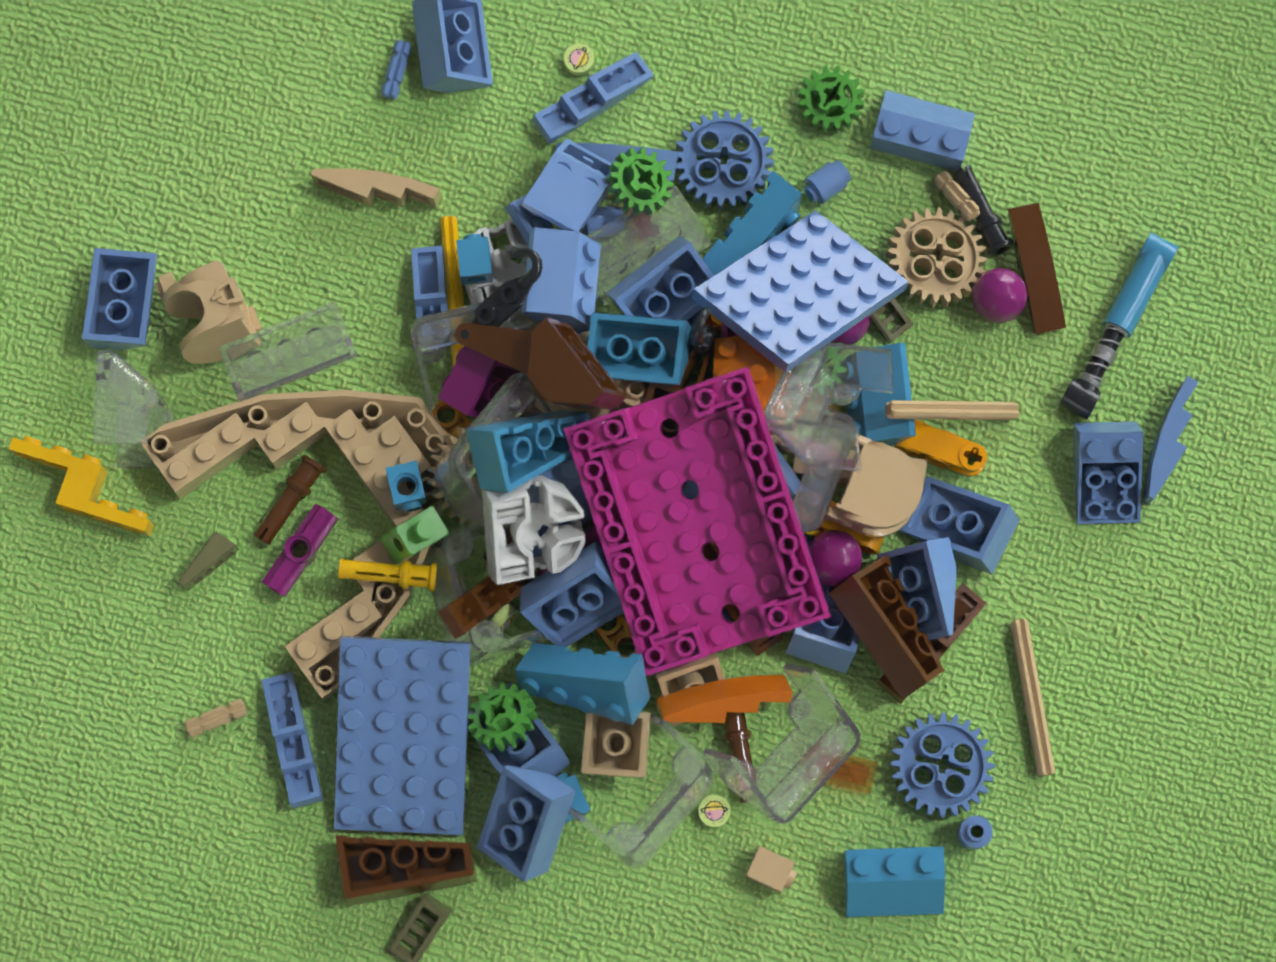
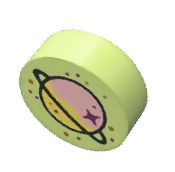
(579, 59)
(506, 616)
(714, 811)

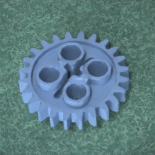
(725, 133)
(949, 737)

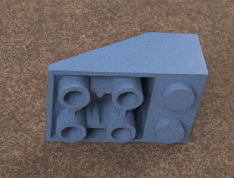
(569, 187)
(1108, 472)

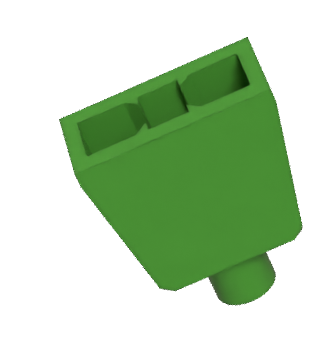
(414, 535)

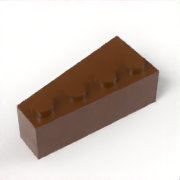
(887, 627)
(399, 867)

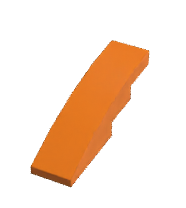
(714, 699)

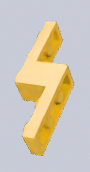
(82, 485)

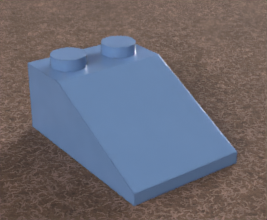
(973, 522)
(929, 583)
(827, 641)
(537, 753)

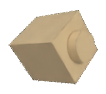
(771, 870)

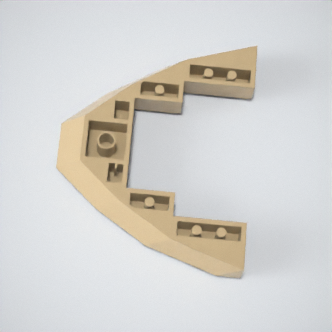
(371, 435)

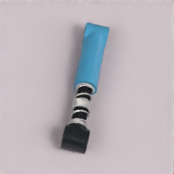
(1120, 323)

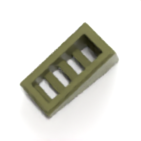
(881, 325)
(211, 556)
(434, 906)

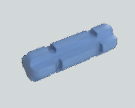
(396, 69)

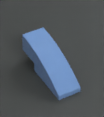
(429, 280)

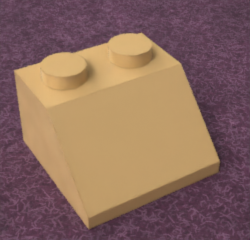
(689, 675)
(615, 747)

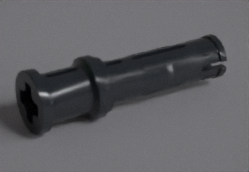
(988, 223)

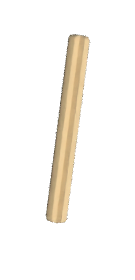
(951, 410)
(1032, 697)

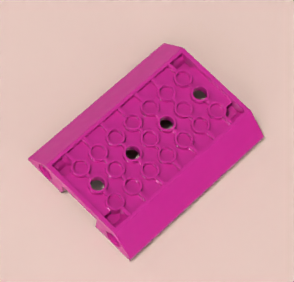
(658, 534)

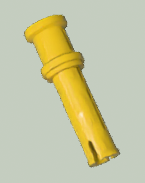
(404, 574)

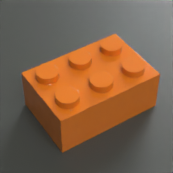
(734, 354)

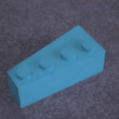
(764, 219)
(520, 448)
(586, 681)

